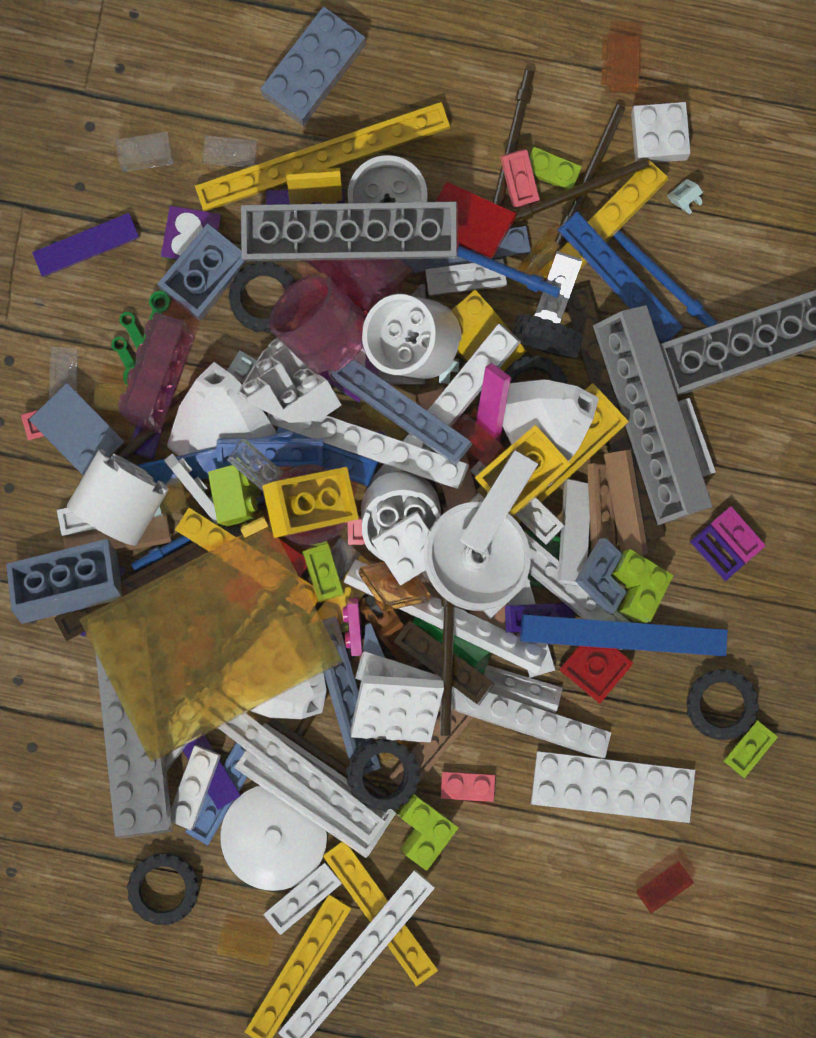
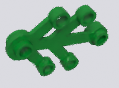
(134, 332)

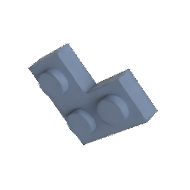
(596, 576)

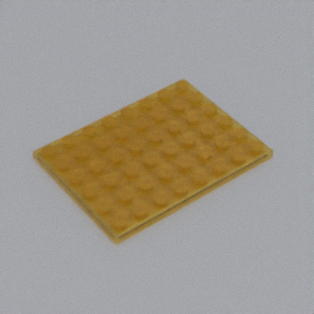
(210, 641)

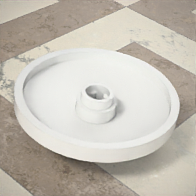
(473, 578)
(270, 841)

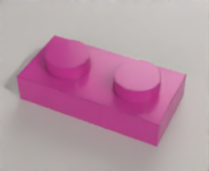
(737, 534)
(354, 637)

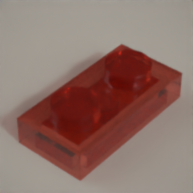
(483, 445)
(664, 887)

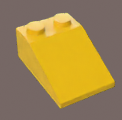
(314, 186)
(476, 324)
(538, 449)
(310, 502)

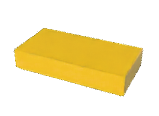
(253, 526)

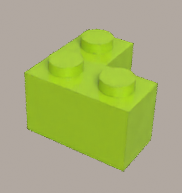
(233, 496)
(645, 586)
(430, 832)

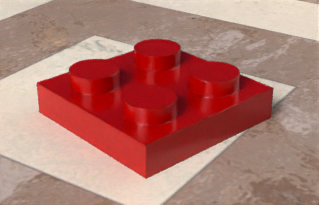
(596, 670)

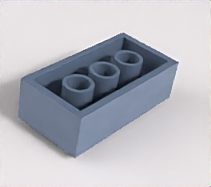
(313, 66)
(64, 581)

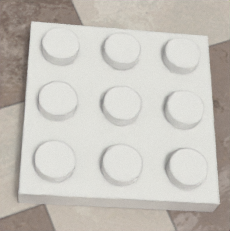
(397, 708)

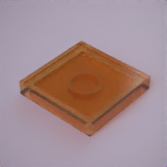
(387, 589)

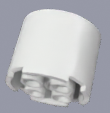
(387, 179)
(398, 323)
(117, 498)
(395, 498)

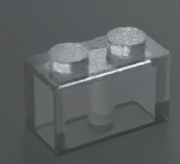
(144, 151)

